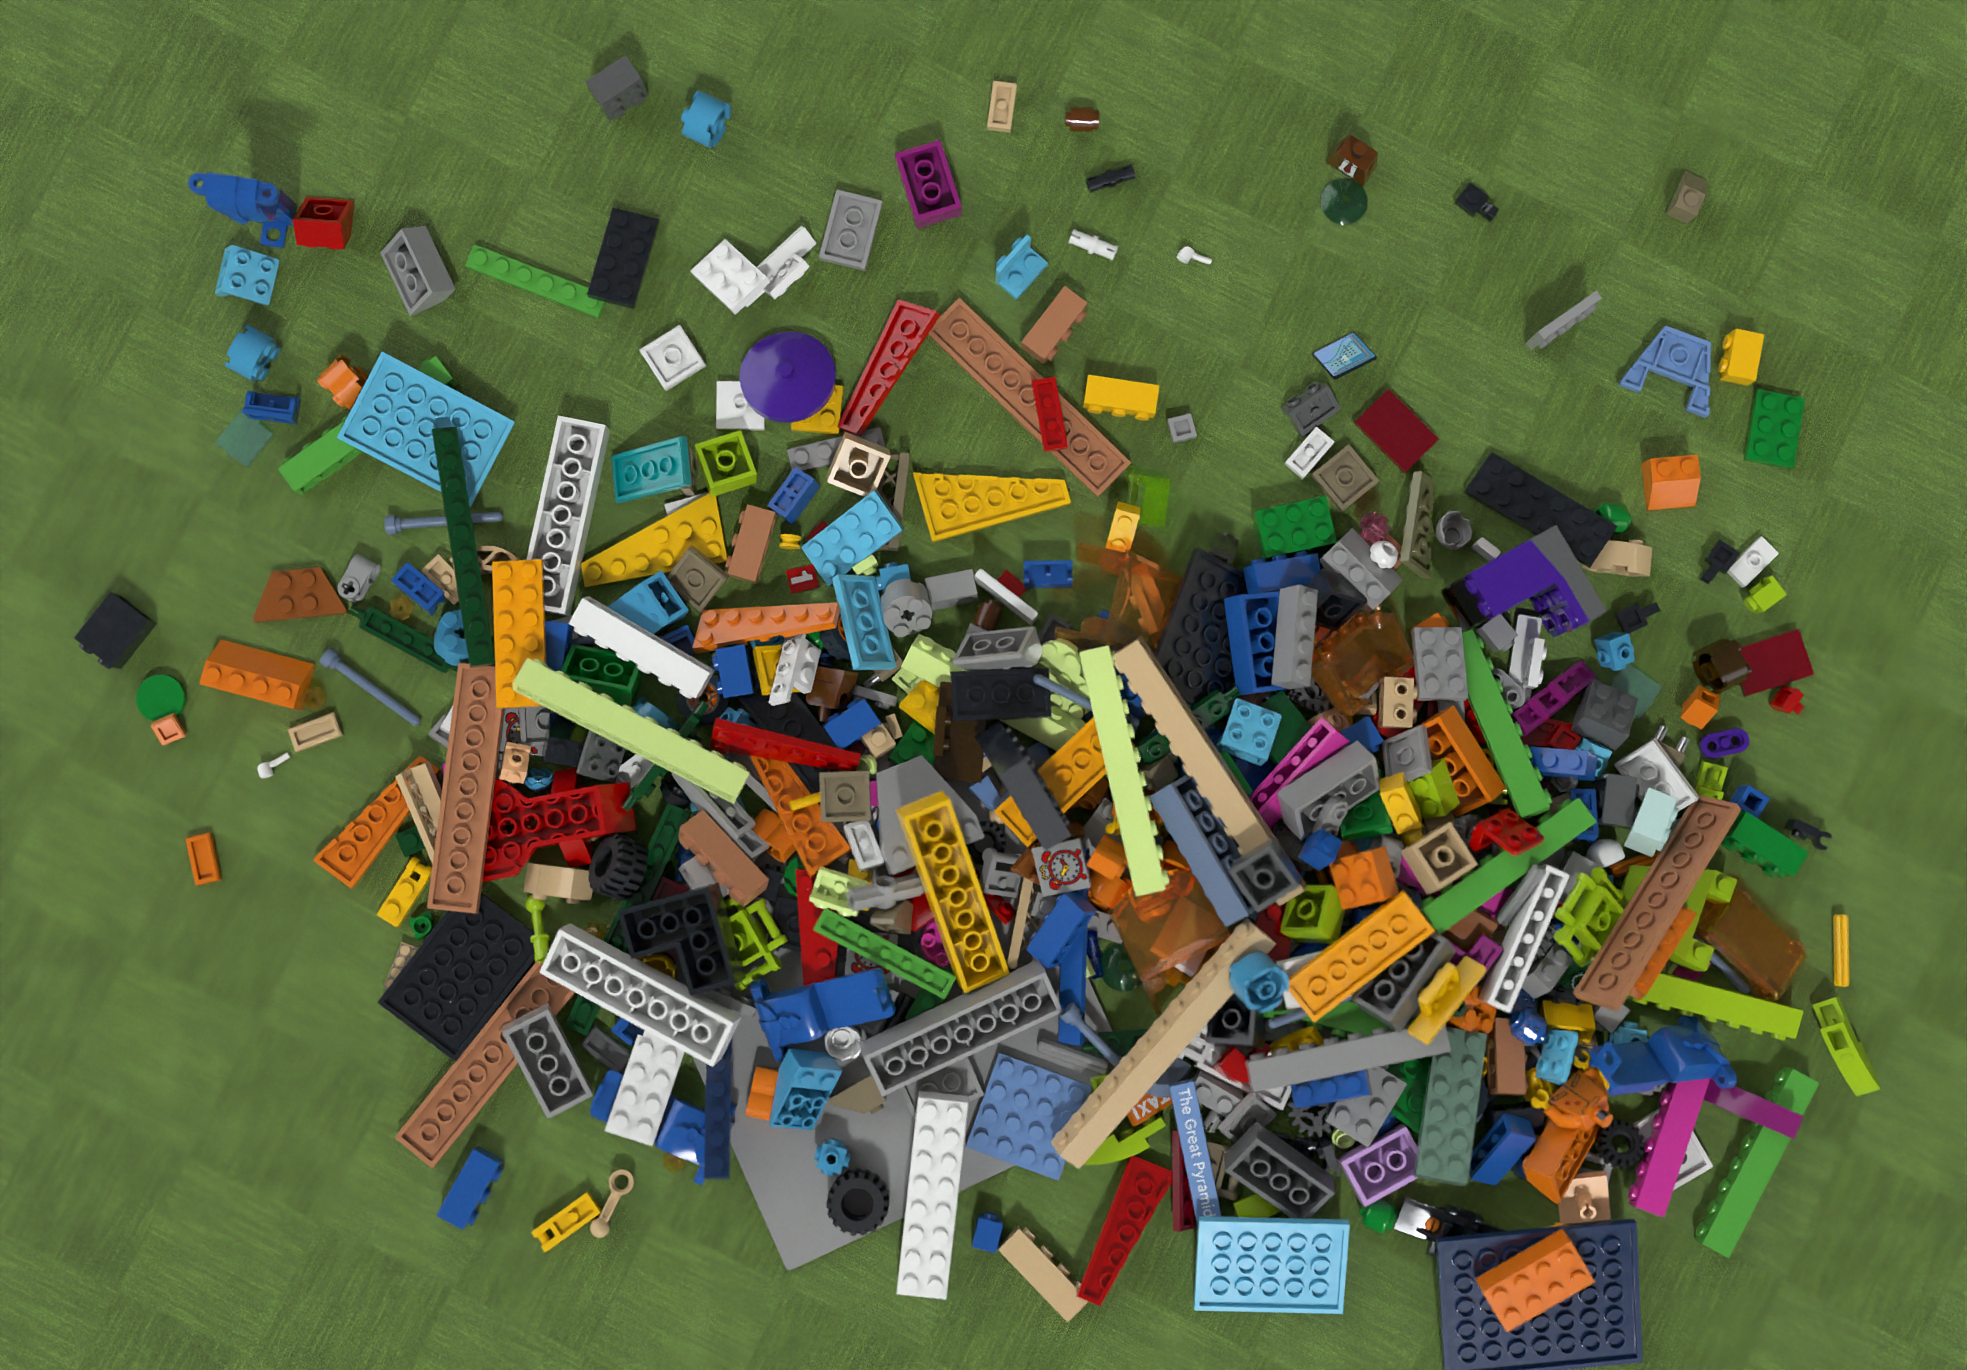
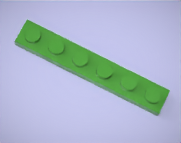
(533, 281)
(884, 953)

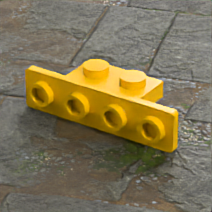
(1444, 996)

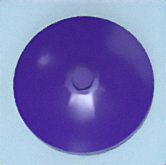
(787, 377)

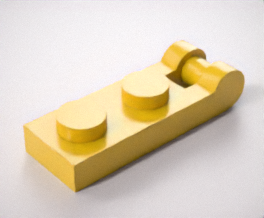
(405, 893)
(567, 1221)

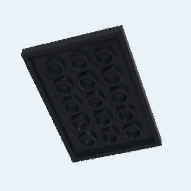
(1196, 636)
(461, 976)

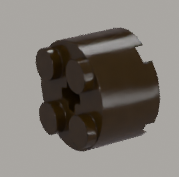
(1721, 665)

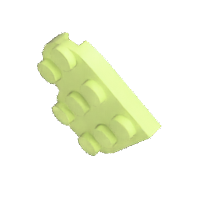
(1066, 670)

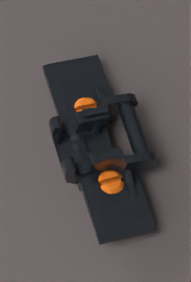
(1434, 1222)

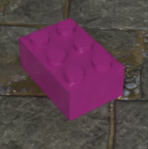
(928, 184)

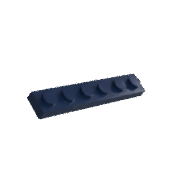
(718, 1118)

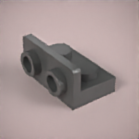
(1311, 407)

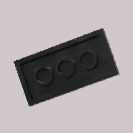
(623, 258)
(999, 695)

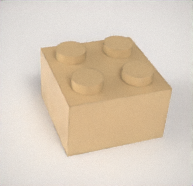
(858, 465)
(1438, 858)

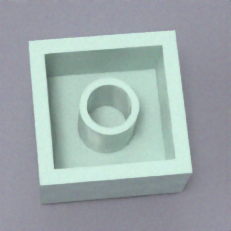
(1652, 822)

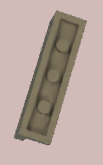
(900, 494)

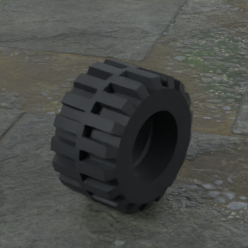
(618, 867)
(858, 1223)

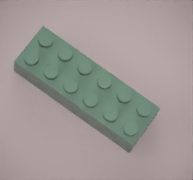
(1450, 1109)

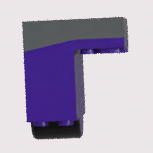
(1536, 569)

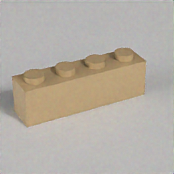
(1042, 1272)

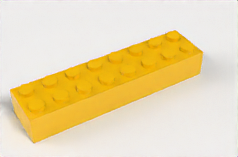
(953, 891)

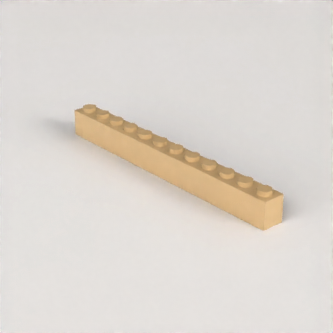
(1195, 749)
(1157, 1047)

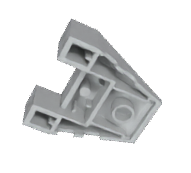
(905, 785)

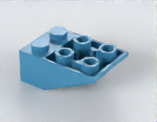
(652, 604)
(803, 1088)

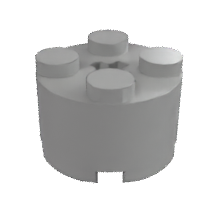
(906, 607)

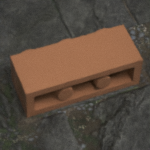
(1055, 325)
(751, 544)
(1505, 1061)

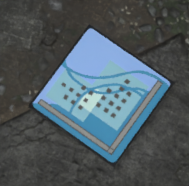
(1344, 356)

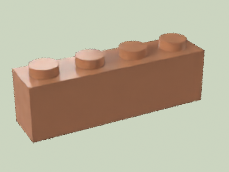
(722, 858)

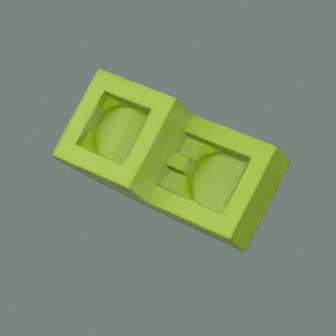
(1711, 780)
(1255, 1207)

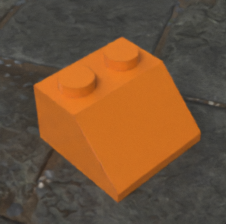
(1671, 482)

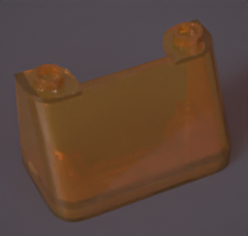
(1753, 944)

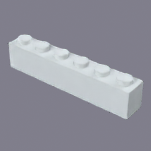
(641, 647)
(1523, 941)

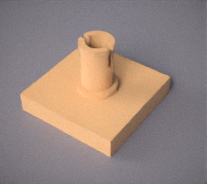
(1586, 1199)

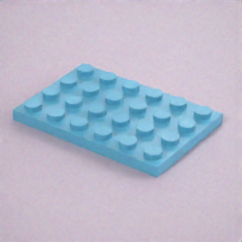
(402, 408)
(1271, 1265)

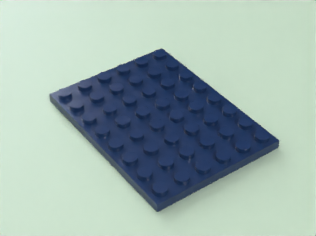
(1582, 1331)

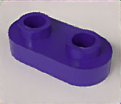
(1722, 743)

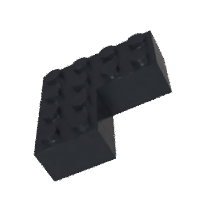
(1024, 784)
(696, 926)

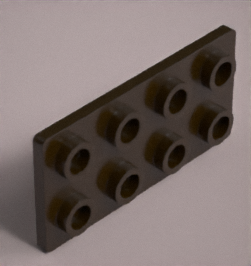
(955, 747)

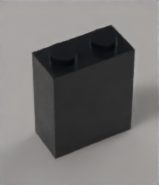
(114, 631)

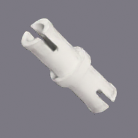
(1093, 244)

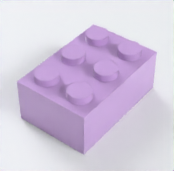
(1381, 1166)

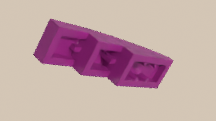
(1553, 697)
(1754, 1109)

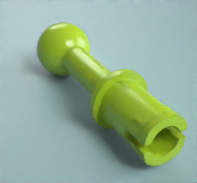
(539, 939)

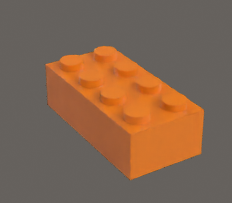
(1534, 1280)

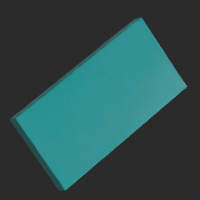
(651, 470)

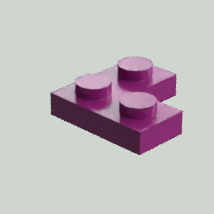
(1482, 951)

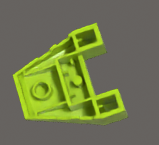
(1711, 887)

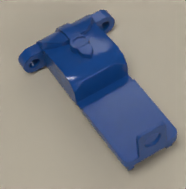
(247, 201)
(815, 1008)
(1670, 1055)
(680, 1128)

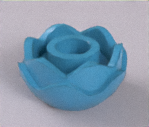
(539, 779)

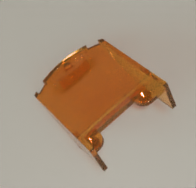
(1138, 606)
(1167, 929)

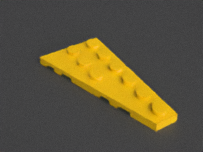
(975, 502)
(661, 545)

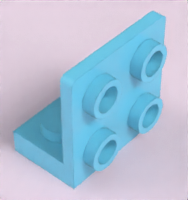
(1019, 268)
(247, 275)
(1249, 732)
(1557, 1056)

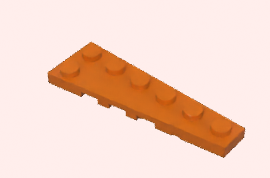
(746, 624)
(366, 836)
(814, 840)

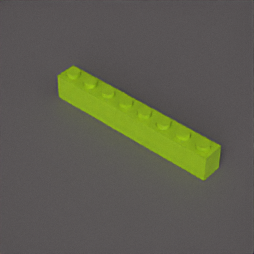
(1724, 1004)

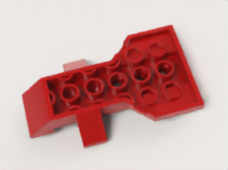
(564, 818)

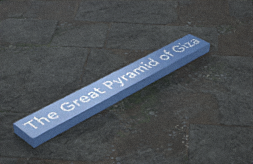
(1194, 1149)

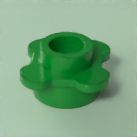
(416, 922)

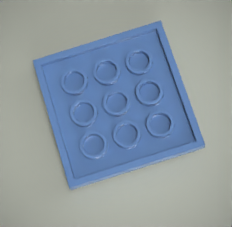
(1023, 1114)

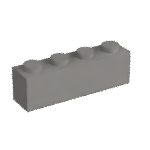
(1294, 637)

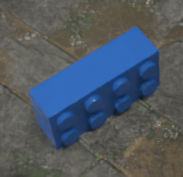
(1252, 640)

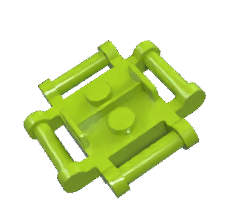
(1589, 915)
(752, 941)

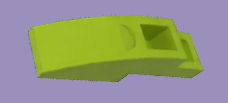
(1845, 1048)
(1129, 1144)

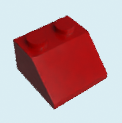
(324, 223)

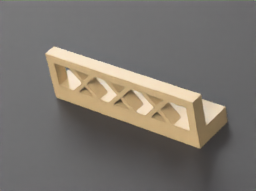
(427, 792)
(1019, 925)

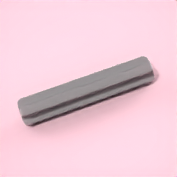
(1520, 894)
(1073, 1056)

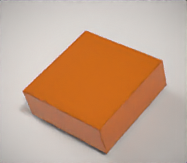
(168, 729)

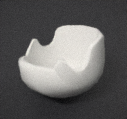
(1605, 852)
(843, 1042)

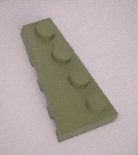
(1418, 525)

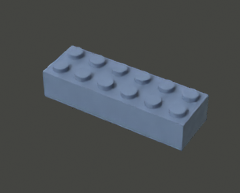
(1204, 846)

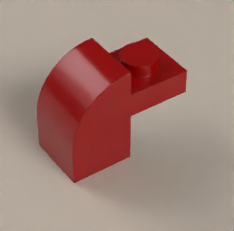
(1232, 1063)

